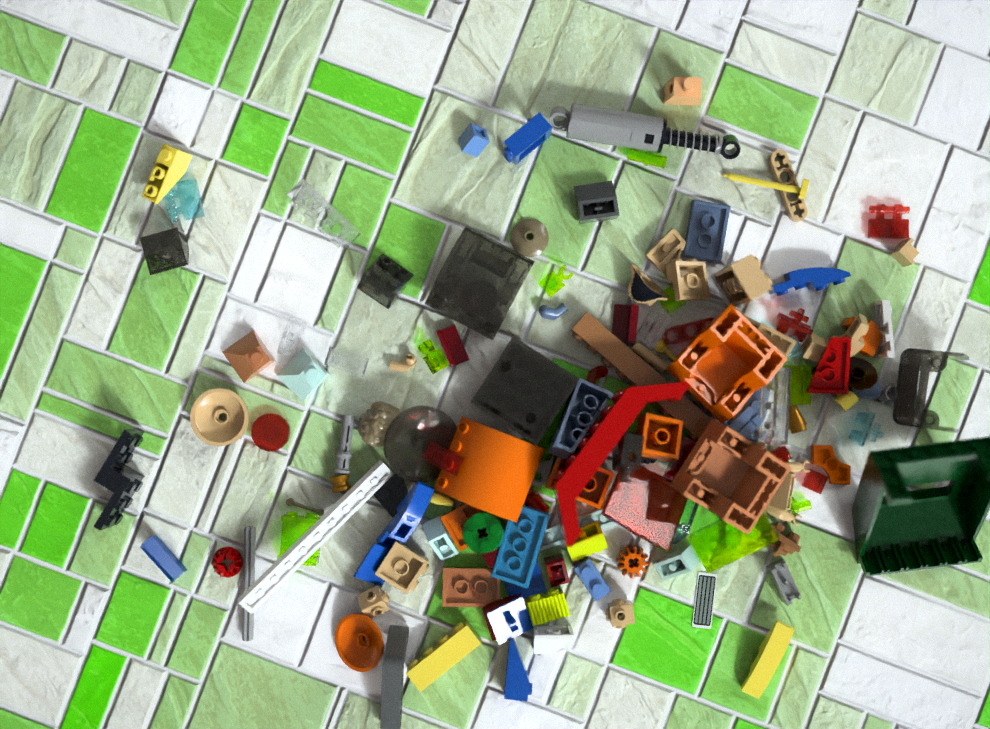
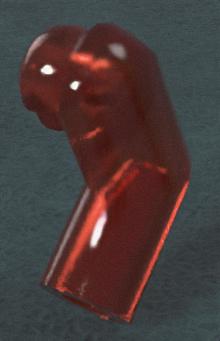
(596, 373)

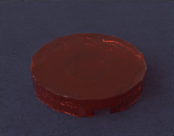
(270, 432)

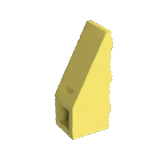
(168, 169)

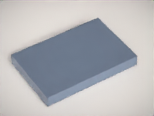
(706, 231)

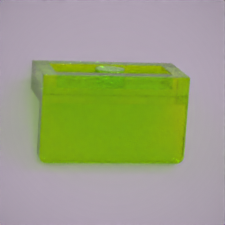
(800, 381)

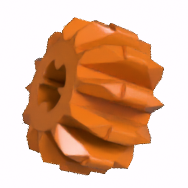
(632, 568)

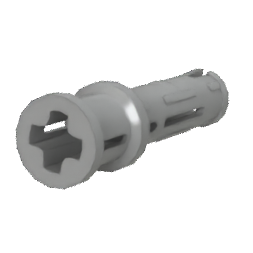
(344, 453)

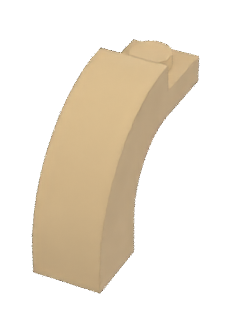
(815, 345)

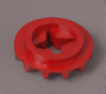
(232, 555)

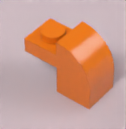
(871, 338)

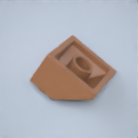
(248, 356)

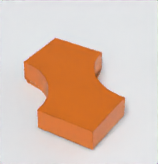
(836, 471)

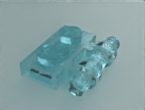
(190, 201)

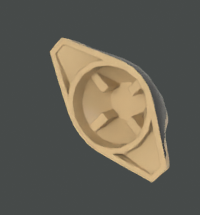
(643, 289)

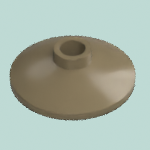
(529, 247)

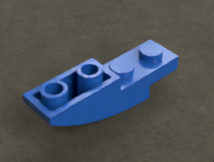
(812, 277)
(408, 515)

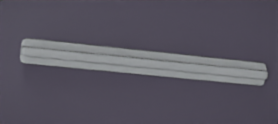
(248, 579)

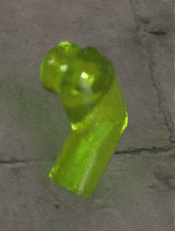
(799, 506)

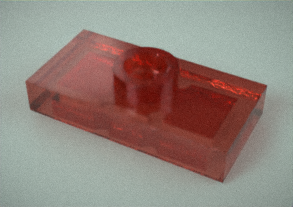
(443, 458)

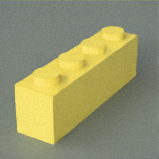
(443, 656)

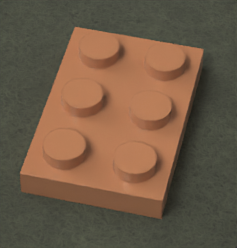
(469, 587)

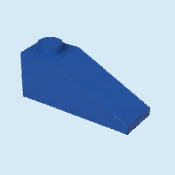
(517, 679)

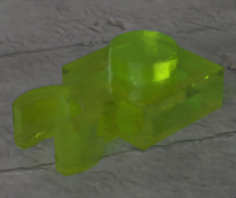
(553, 283)

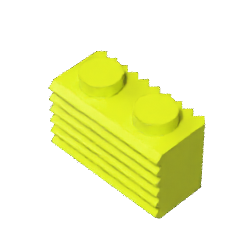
(588, 543)
(547, 607)

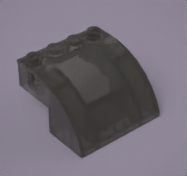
(479, 282)

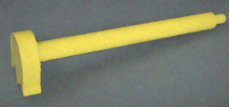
(779, 186)

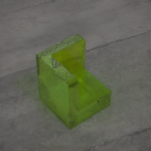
(671, 305)

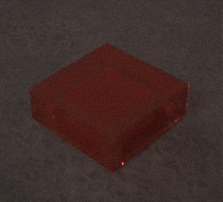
(814, 481)

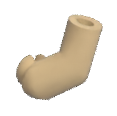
(405, 365)

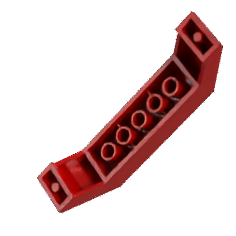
(597, 446)

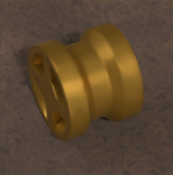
(340, 483)

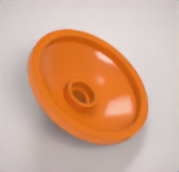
(359, 642)

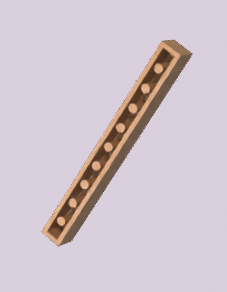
(638, 372)

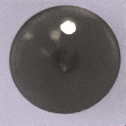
(409, 439)

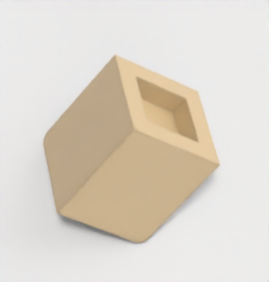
(905, 253)

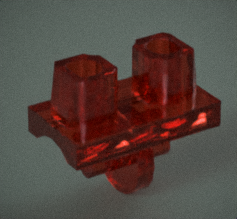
(801, 328)

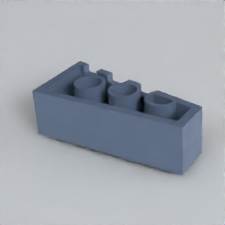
(579, 414)

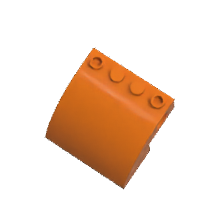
(727, 363)
(494, 469)

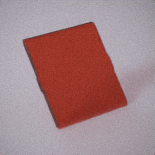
(646, 507)

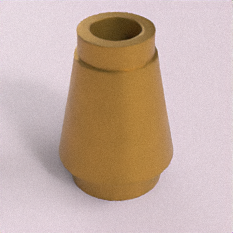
(796, 420)

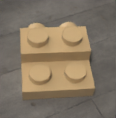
(688, 279)
(402, 567)

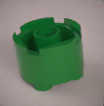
(472, 536)

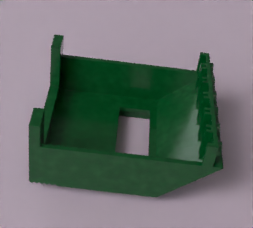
(923, 527)

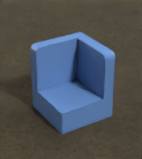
(473, 140)

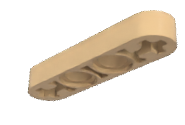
(792, 181)

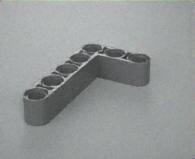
(393, 677)

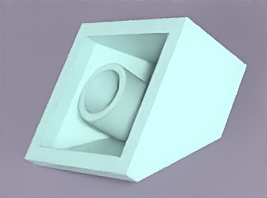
(303, 374)

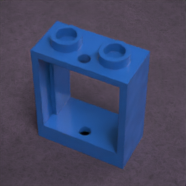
(526, 139)

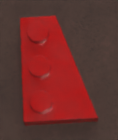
(833, 367)

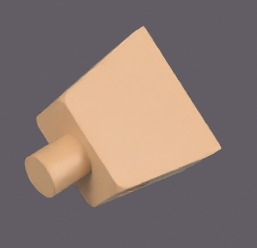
(684, 91)

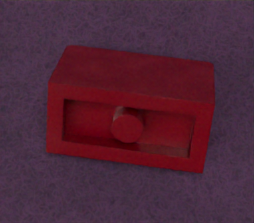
(625, 322)
(452, 345)

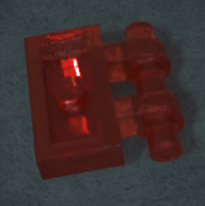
(888, 228)

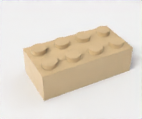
(743, 280)

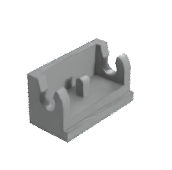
(783, 581)

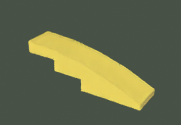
(768, 659)

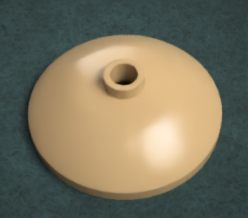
(207, 420)

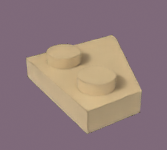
(666, 249)

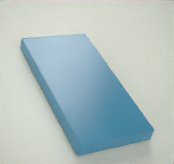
(521, 547)

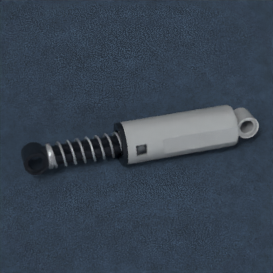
(635, 131)

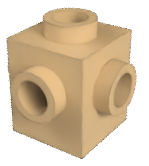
(374, 602)
(626, 614)

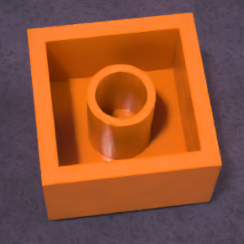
(661, 437)

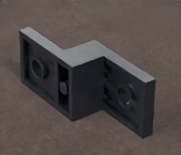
(119, 478)

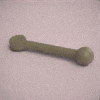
(290, 502)

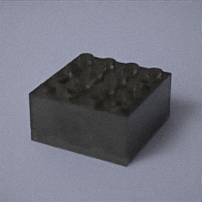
(525, 390)

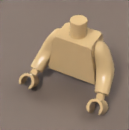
(782, 498)

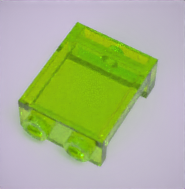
(293, 528)

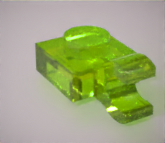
(434, 358)

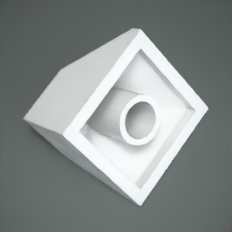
(550, 638)

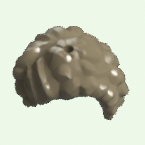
(376, 422)

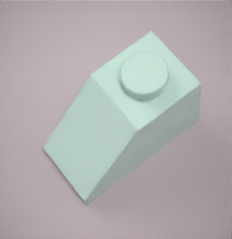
(440, 539)
(677, 562)

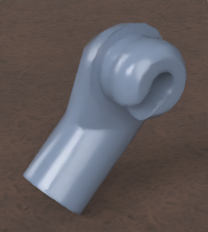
(551, 313)

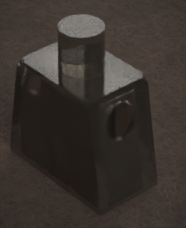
(627, 456)

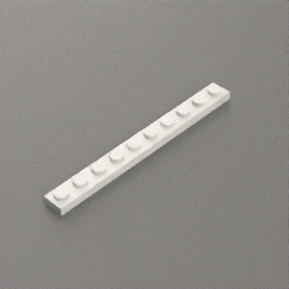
(314, 537)

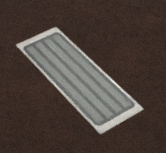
(704, 600)

